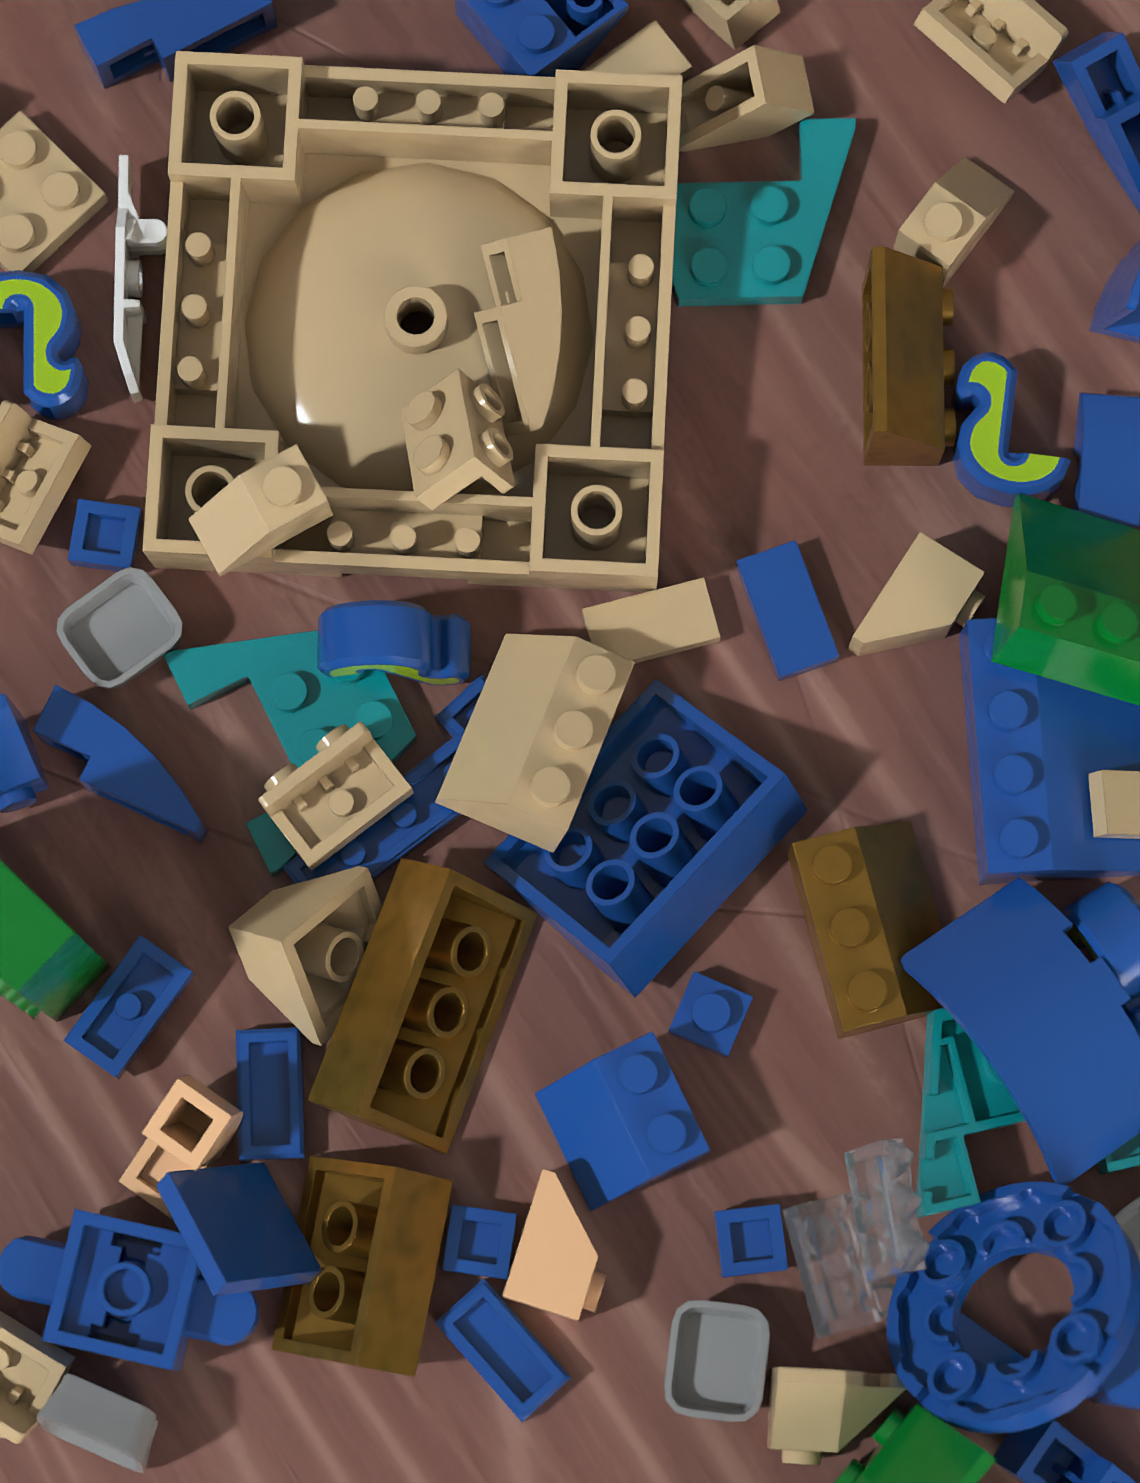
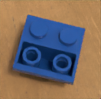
(540, 34)

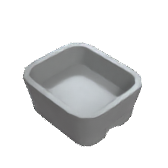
(120, 628)
(716, 1360)
(100, 1422)

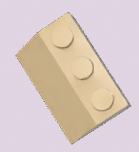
(535, 735)

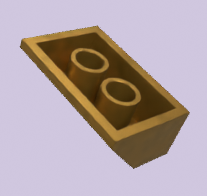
(905, 361)
(863, 912)
(378, 1257)

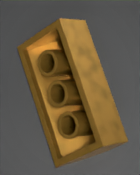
(423, 1005)

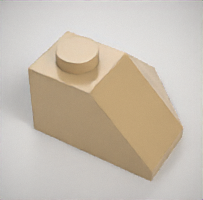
(308, 944)
(823, 1409)

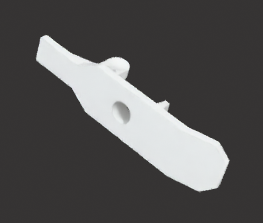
(132, 239)

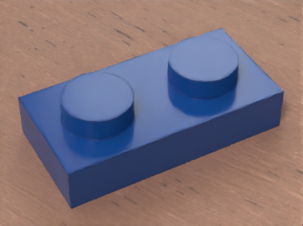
(129, 1007)

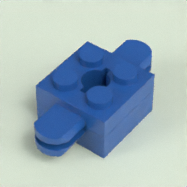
(124, 1291)

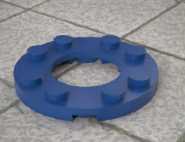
(1082, 1346)

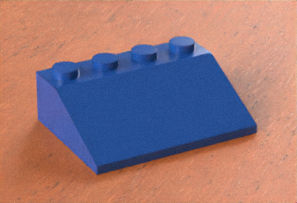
(1031, 768)
(656, 839)

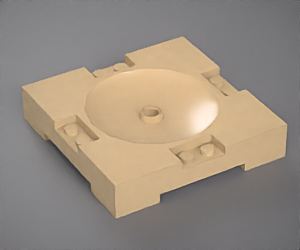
(335, 207)

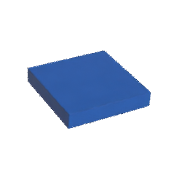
(238, 1228)

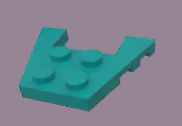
(759, 237)
(298, 703)
(963, 1099)

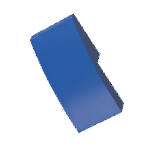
(1108, 457)

